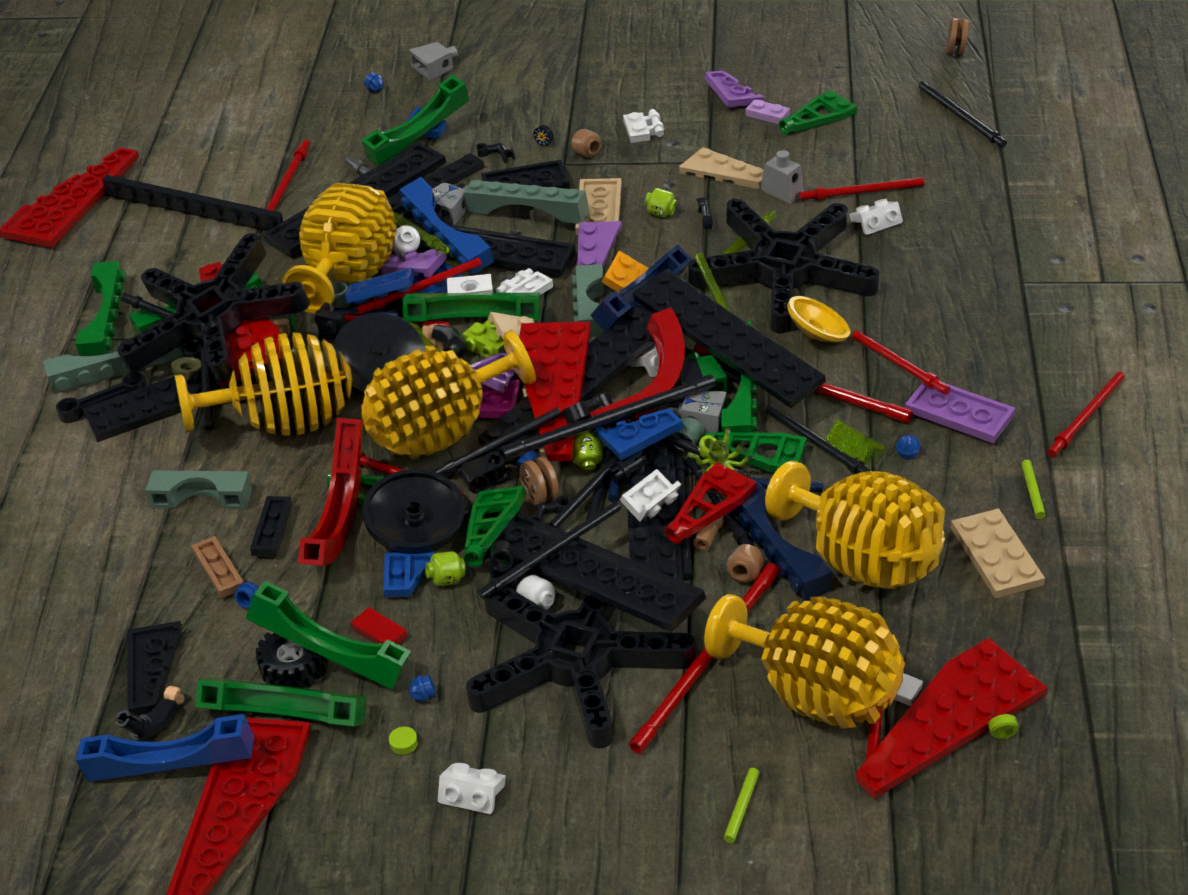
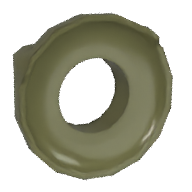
(186, 362)

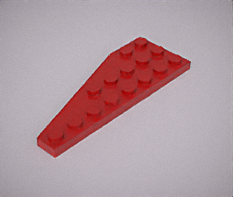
(58, 212)
(246, 333)
(559, 363)
(950, 714)
(236, 802)

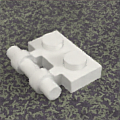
(642, 127)
(525, 282)

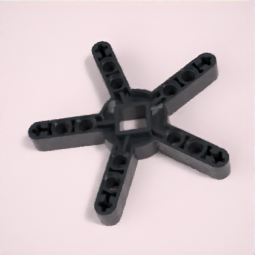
(786, 259)
(211, 309)
(581, 671)

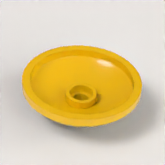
(817, 320)

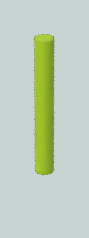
(1033, 489)
(741, 805)

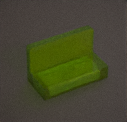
(853, 441)

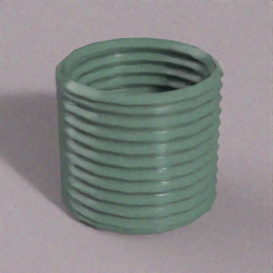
(339, 295)
(692, 431)

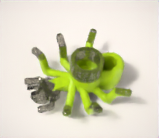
(718, 451)

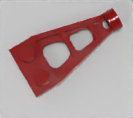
(724, 481)

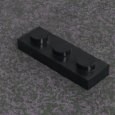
(271, 526)

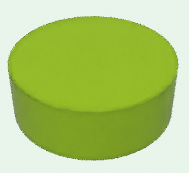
(1003, 726)
(403, 740)

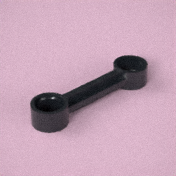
(75, 405)
(583, 408)

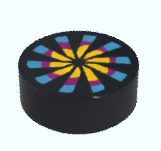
(543, 135)

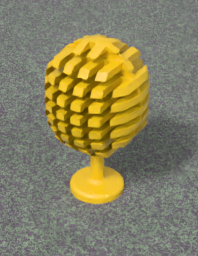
(343, 240)
(277, 386)
(433, 397)
(867, 524)
(822, 660)

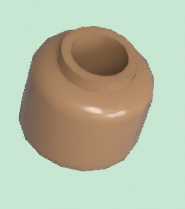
(586, 143)
(745, 563)

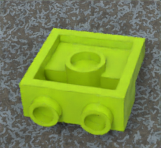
(483, 339)

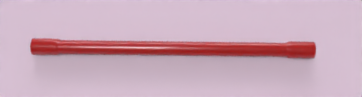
(890, 410)
(648, 730)

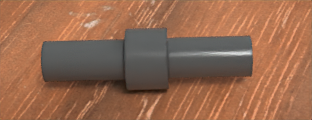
(358, 166)

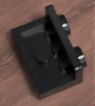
(328, 323)

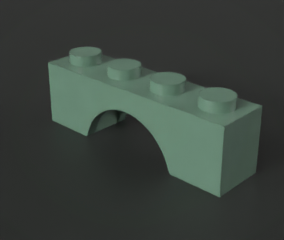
(586, 287)
(171, 487)

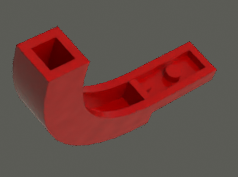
(671, 349)
(337, 517)

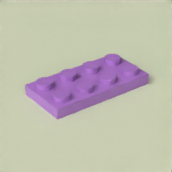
(962, 411)

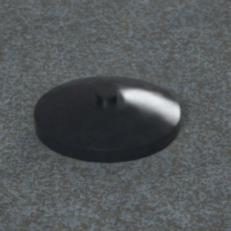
(373, 342)
(414, 511)

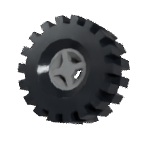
(287, 663)

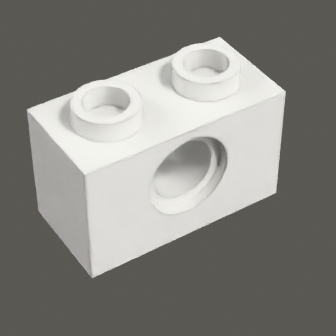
(470, 284)

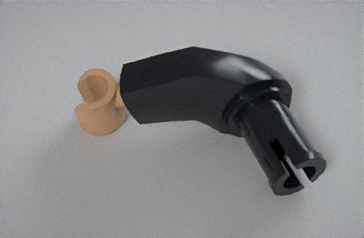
(449, 336)
(153, 722)

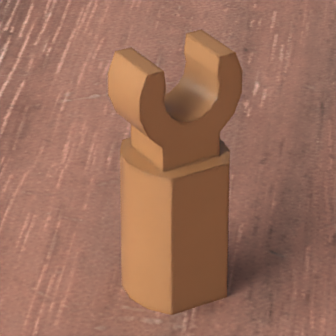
(706, 535)

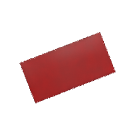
(378, 627)

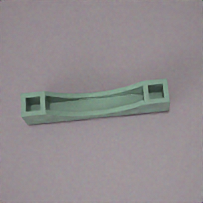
(564, 204)
(75, 371)

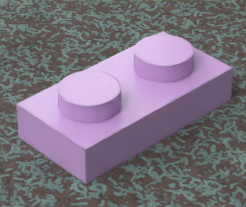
(767, 111)

